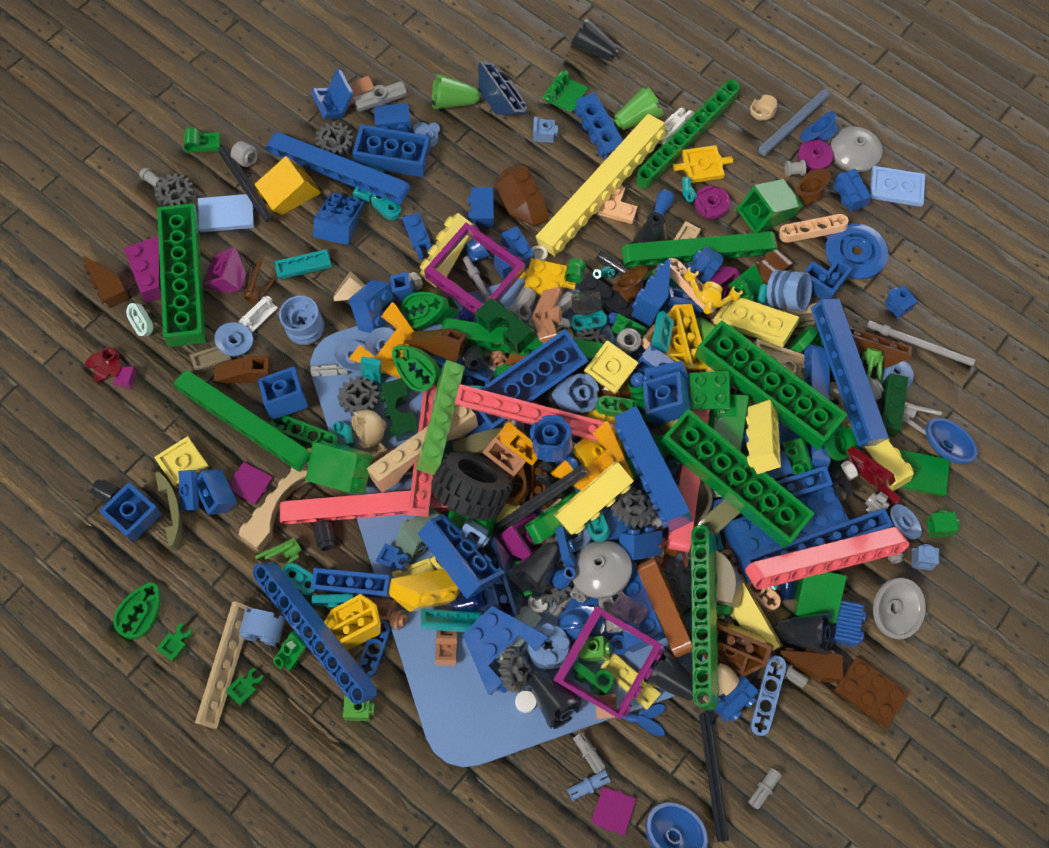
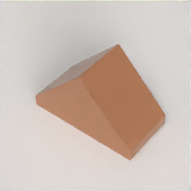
(504, 456)

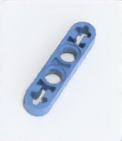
(772, 697)

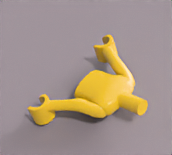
(711, 293)

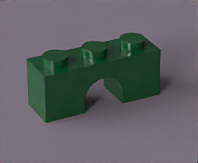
(494, 315)
(894, 402)
(403, 424)

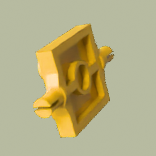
(703, 164)
(545, 275)

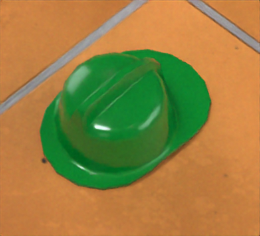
(840, 442)

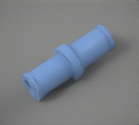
(588, 785)

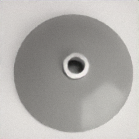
(856, 155)
(604, 579)
(899, 608)

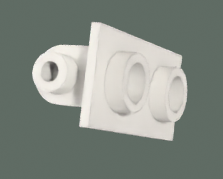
(258, 314)

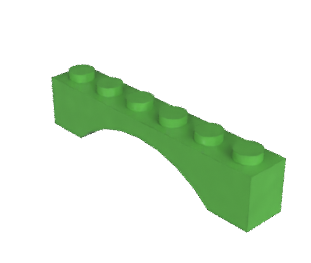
(440, 420)

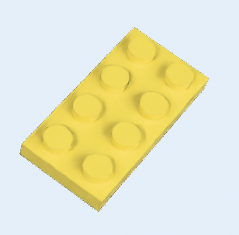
(758, 321)

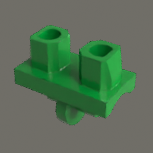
(623, 322)
(798, 455)
(290, 652)

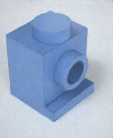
(544, 130)
(471, 526)
(925, 554)

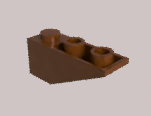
(108, 283)
(440, 342)
(243, 370)
(815, 665)

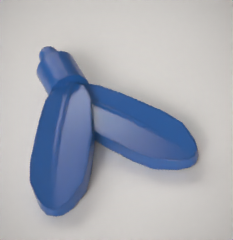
(643, 719)

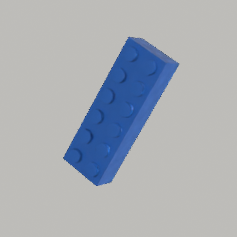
(536, 372)
(655, 473)
(748, 539)

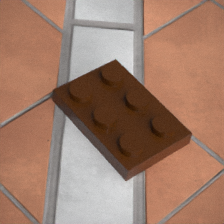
(871, 692)

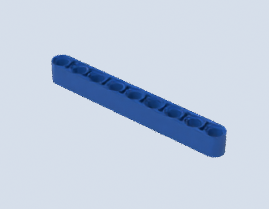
(339, 168)
(314, 633)

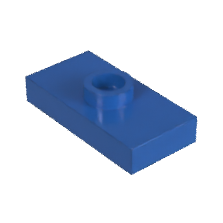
(188, 490)
(566, 547)

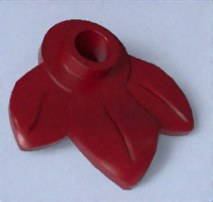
(102, 365)

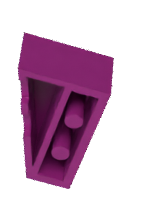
(146, 267)

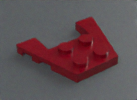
(873, 473)

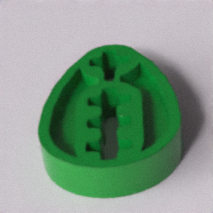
(419, 301)
(424, 362)
(147, 619)

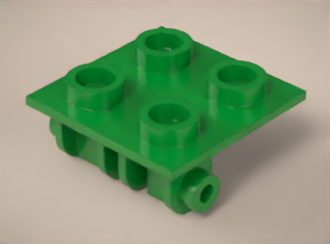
(564, 91)
(749, 283)
(710, 391)

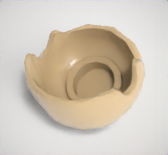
(764, 108)

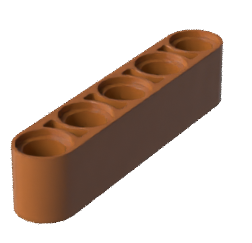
(665, 607)

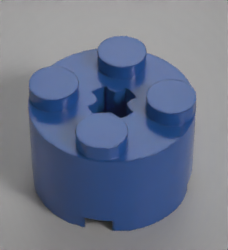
(551, 438)

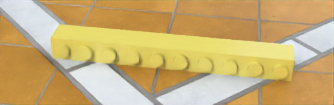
(601, 185)

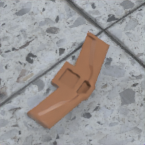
(547, 314)

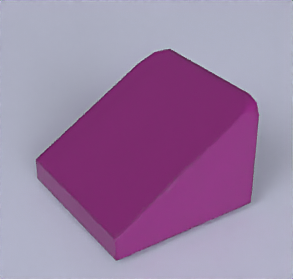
(125, 377)

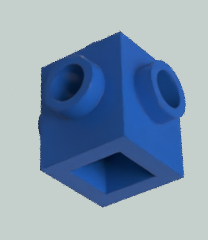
(900, 301)

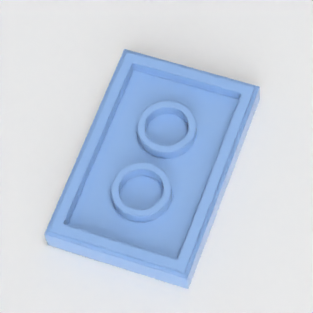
(897, 186)
(225, 213)

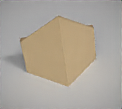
(348, 287)

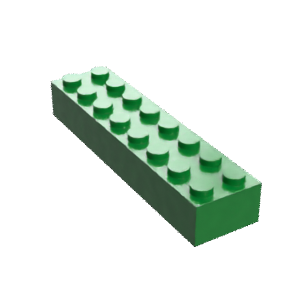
(181, 275)
(766, 379)
(730, 476)

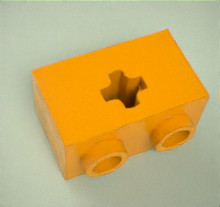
(517, 442)

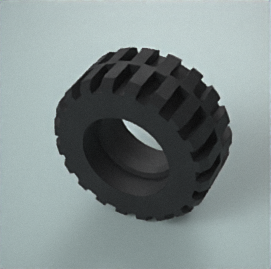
(471, 485)

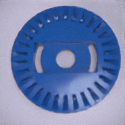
(873, 248)

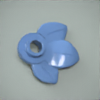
(430, 130)

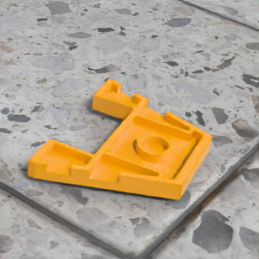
(402, 330)
(611, 454)

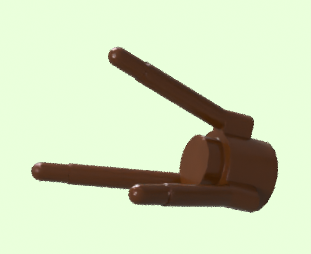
(252, 292)
(670, 552)

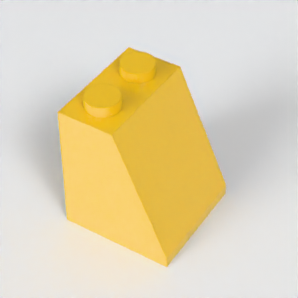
(286, 186)

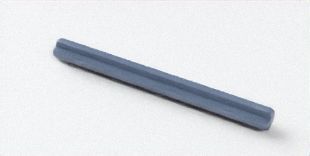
(790, 125)

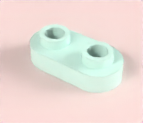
(139, 319)

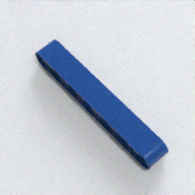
(817, 376)

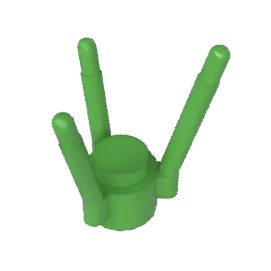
(873, 357)
(288, 548)

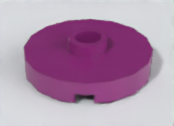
(808, 153)
(718, 197)

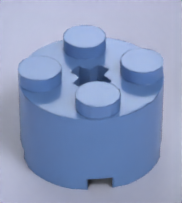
(576, 393)
(261, 625)
(554, 657)

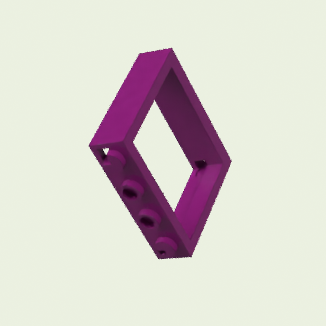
(487, 242)
(635, 688)

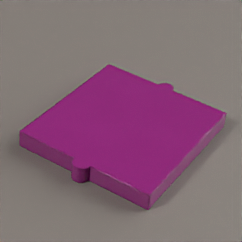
(250, 483)
(613, 811)

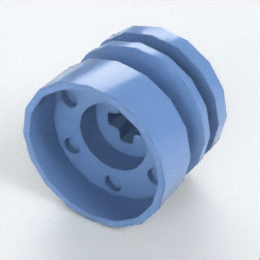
(789, 290)
(301, 311)

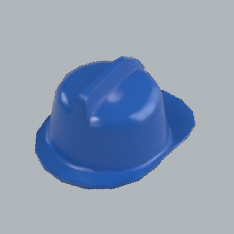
(822, 129)
(475, 250)
(574, 619)

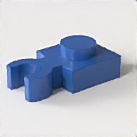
(392, 557)

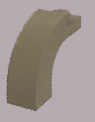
(728, 581)

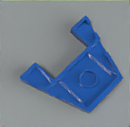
(491, 637)

